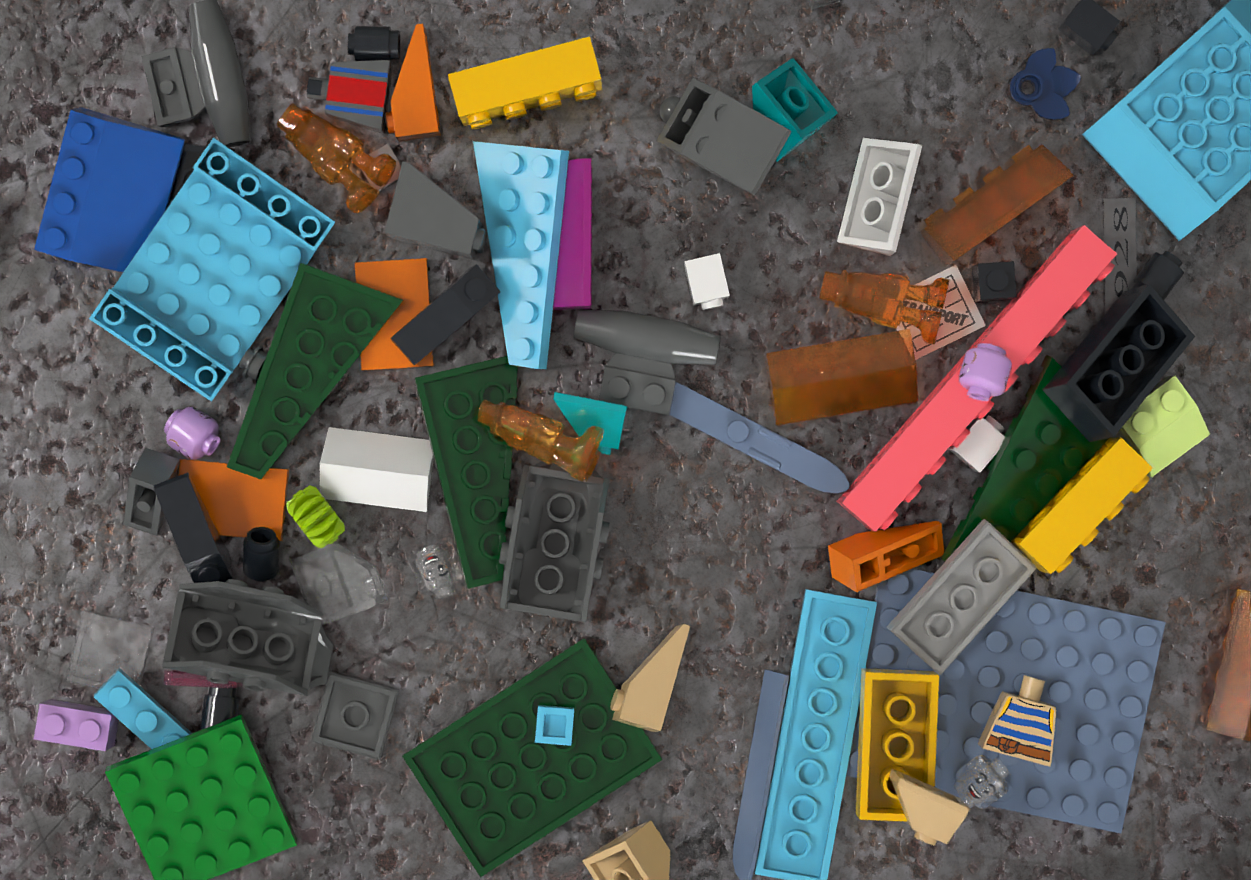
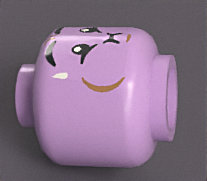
(985, 371)
(192, 433)

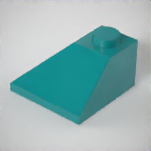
(793, 102)
(588, 412)

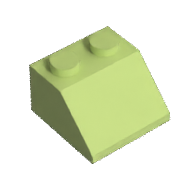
(1165, 425)

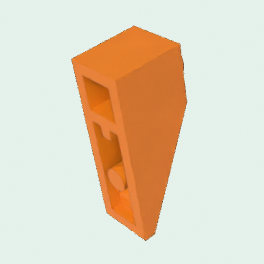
(414, 97)
(882, 554)

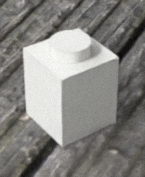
(707, 281)
(980, 444)

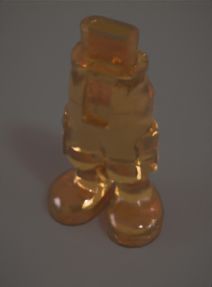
(332, 152)
(883, 298)
(544, 438)

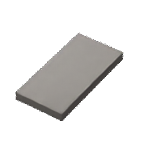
(961, 597)

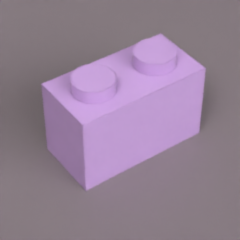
(76, 725)

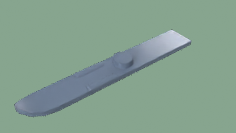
(757, 441)
(759, 773)

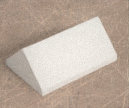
(879, 195)
(376, 469)

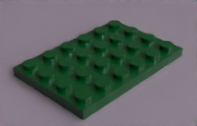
(508, 791)

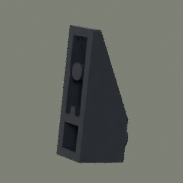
(445, 314)
(193, 530)

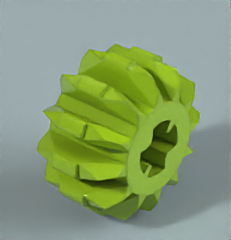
(315, 516)

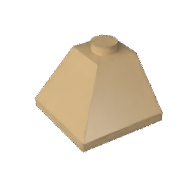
(928, 809)
(632, 856)

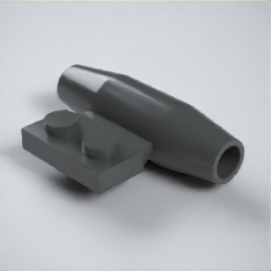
(206, 78)
(644, 351)

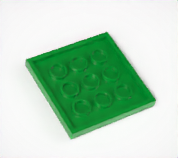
(202, 804)

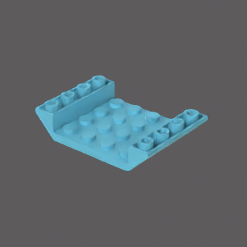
(1187, 125)
(212, 270)

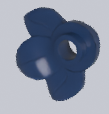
(1049, 85)

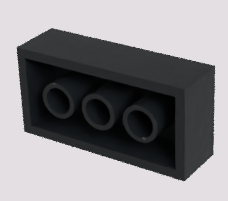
(1119, 363)

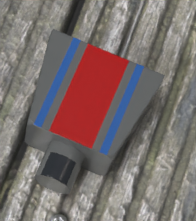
(355, 92)

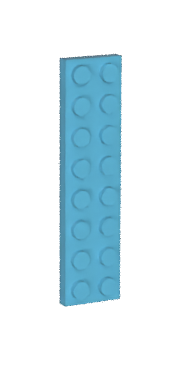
(815, 737)

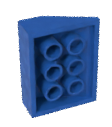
(107, 189)

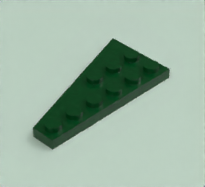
(313, 347)
(471, 460)
(1031, 466)

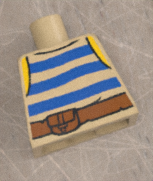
(1022, 724)

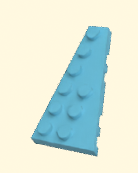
(523, 221)

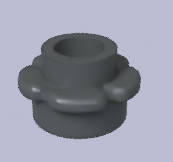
(253, 362)

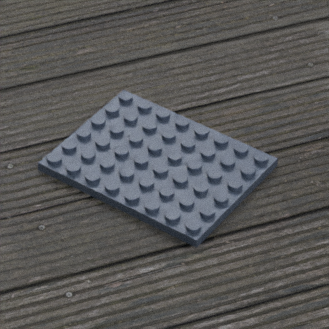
(1094, 673)

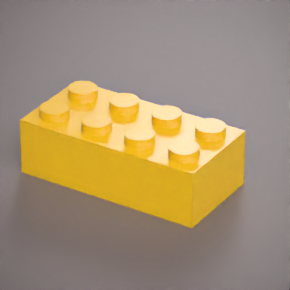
(526, 82)
(1082, 505)
(895, 734)

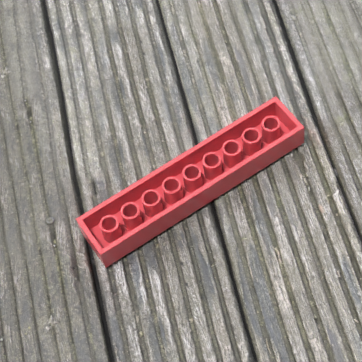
(948, 410)

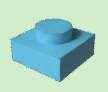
(554, 725)

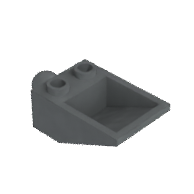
(721, 135)

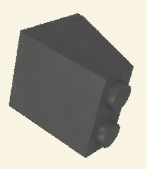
(432, 218)

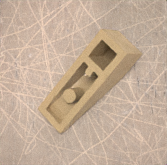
(648, 690)

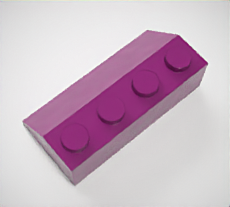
(574, 265)

